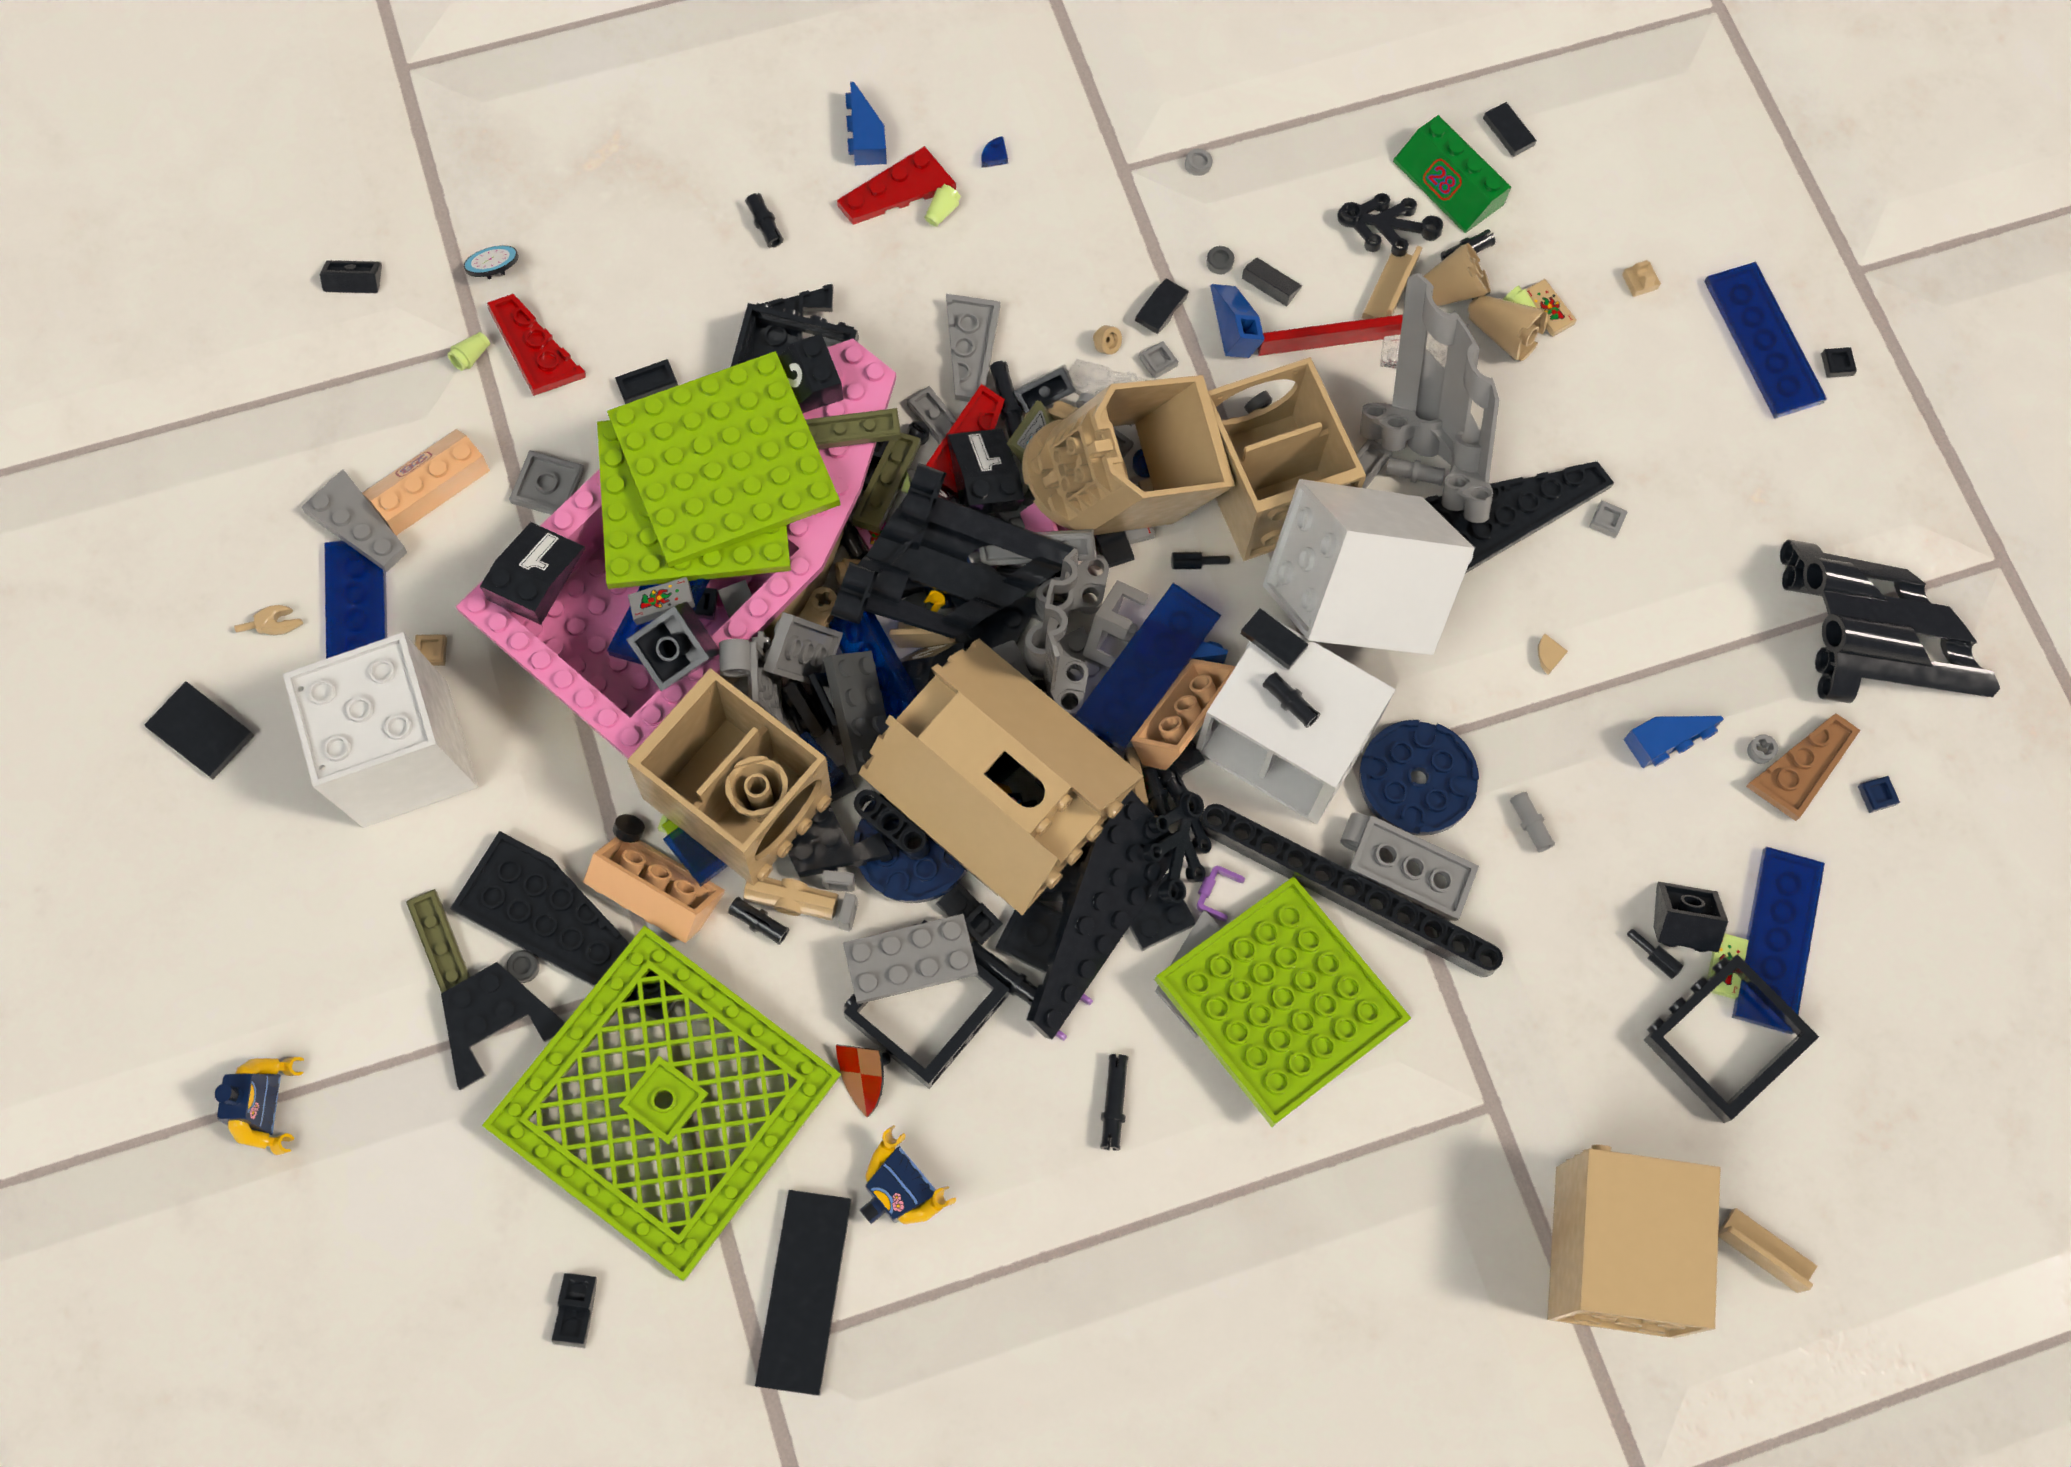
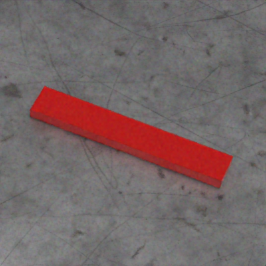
(1330, 335)

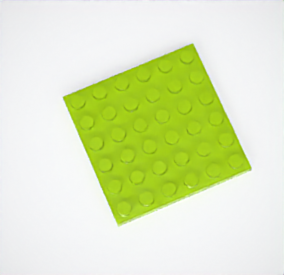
(723, 458)
(633, 549)
(1282, 1000)

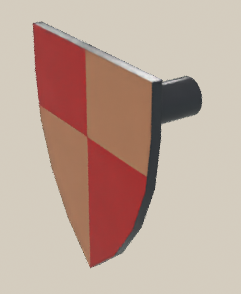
(863, 1074)

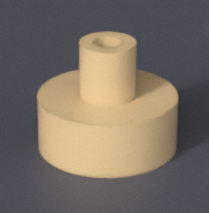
(1107, 339)

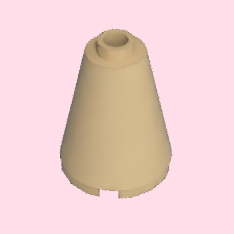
(1458, 277)
(1509, 324)
(756, 786)

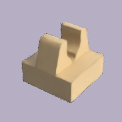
(1641, 278)

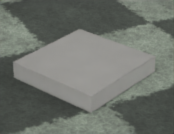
(545, 482)

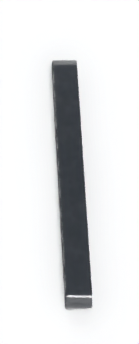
(1364, 889)

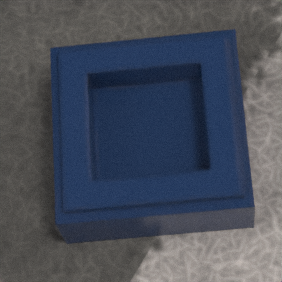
(1878, 794)

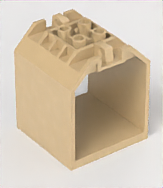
(1177, 442)

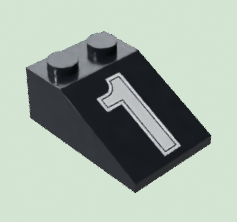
(985, 471)
(531, 572)

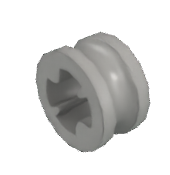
(1766, 742)

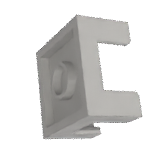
(1110, 622)

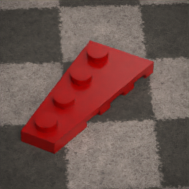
(902, 183)
(532, 347)
(978, 415)

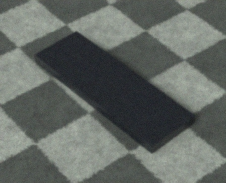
(803, 1293)

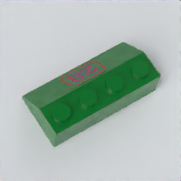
(1452, 174)

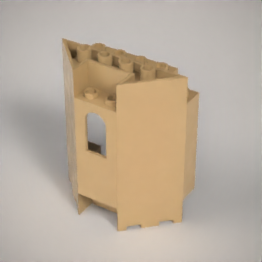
(952, 734)

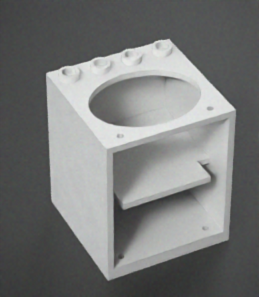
(1367, 567)
(380, 730)
(1272, 748)

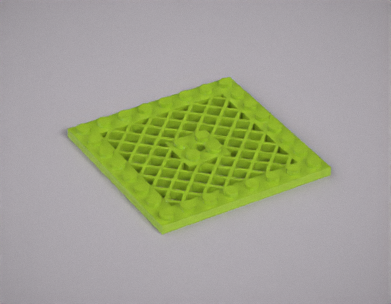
(645, 954)

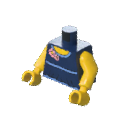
(250, 1102)
(899, 1186)

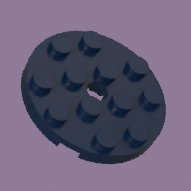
(1412, 806)
(906, 878)

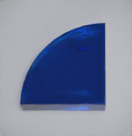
(994, 153)

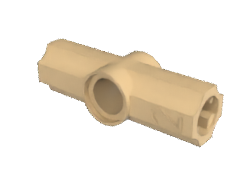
(792, 898)

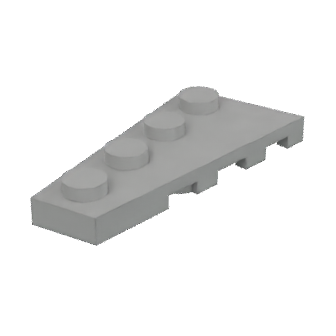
(971, 341)
(354, 520)

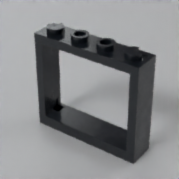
(788, 319)
(955, 1045)
(1729, 1110)

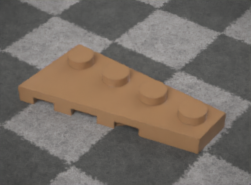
(1802, 771)

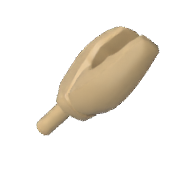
(266, 621)

